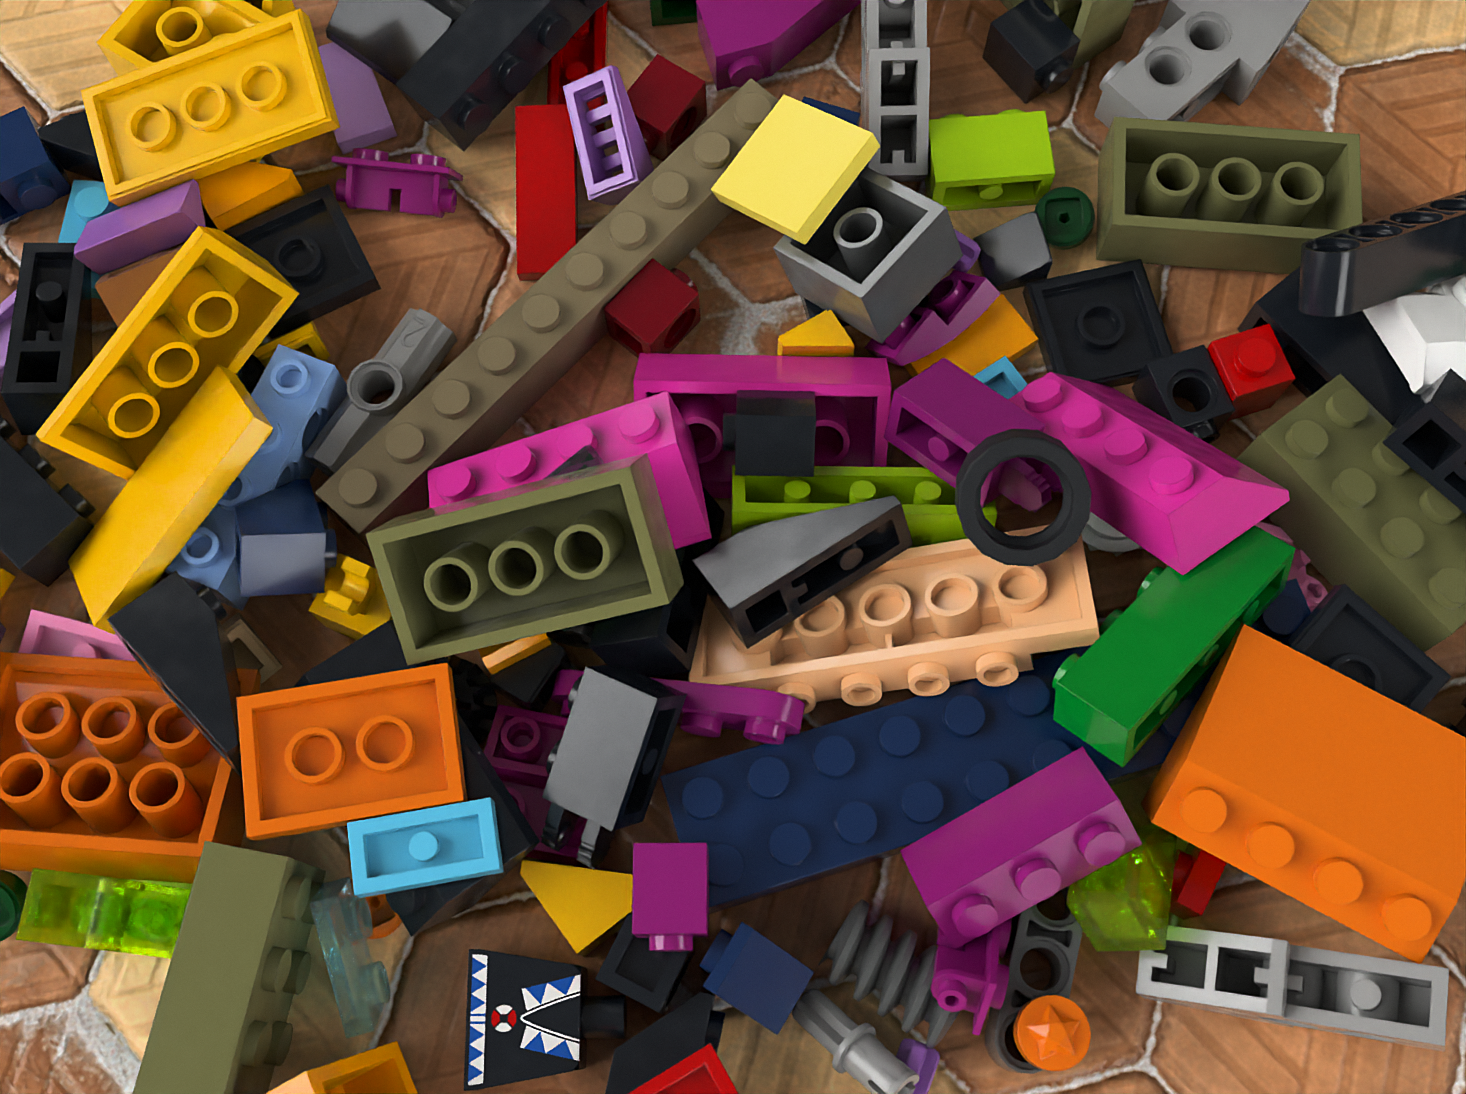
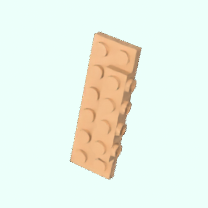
(912, 625)

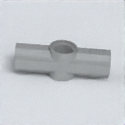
(400, 365)

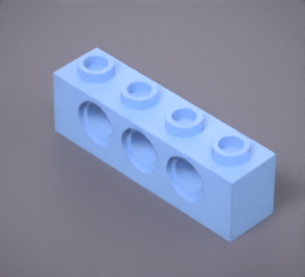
(298, 400)

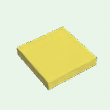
(795, 168)

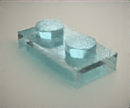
(357, 982)

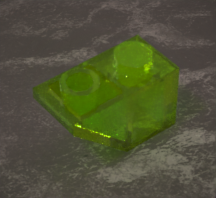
(1129, 899)
(102, 913)

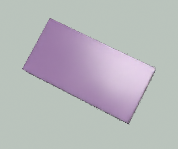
(356, 100)

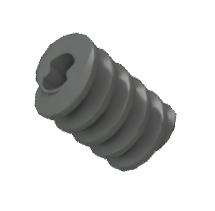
(889, 969)

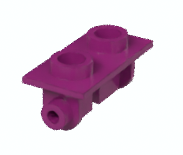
(373, 178)
(971, 974)

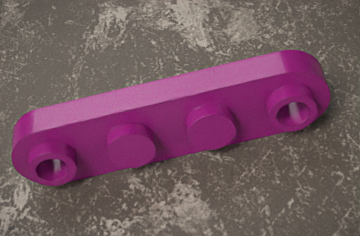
(711, 707)

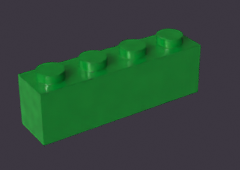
(1166, 643)

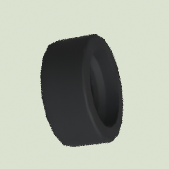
(1039, 546)

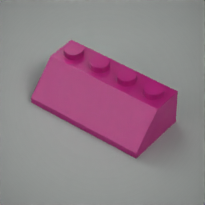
(849, 403)
(623, 432)
(1150, 474)

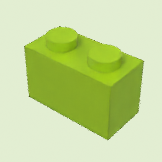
(989, 160)

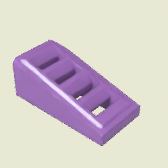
(625, 133)

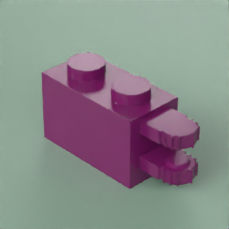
(947, 415)

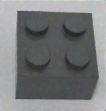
(873, 254)

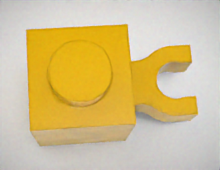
(351, 599)

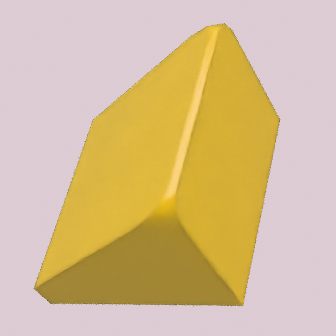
(817, 337)
(302, 339)

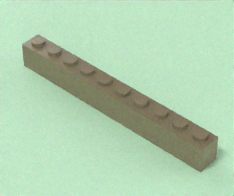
(546, 327)

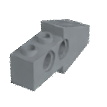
(1196, 56)
(896, 86)
(1298, 986)

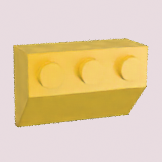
(165, 28)

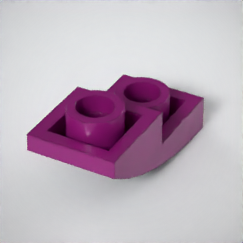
(950, 310)

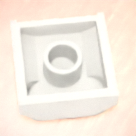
(1425, 332)

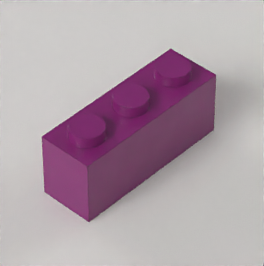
(1020, 847)

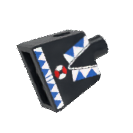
(531, 1018)

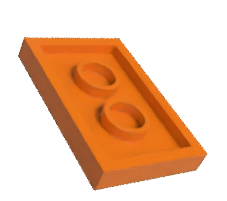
(349, 751)

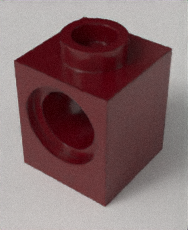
(667, 105)
(654, 310)

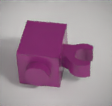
(670, 894)

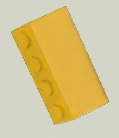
(199, 313)

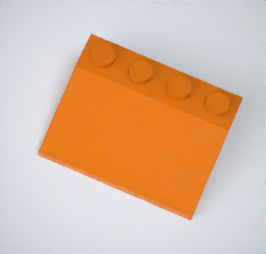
(108, 772)
(1321, 792)

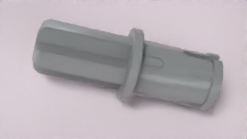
(853, 1046)

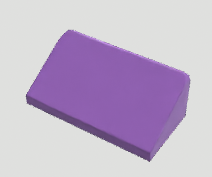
(141, 228)

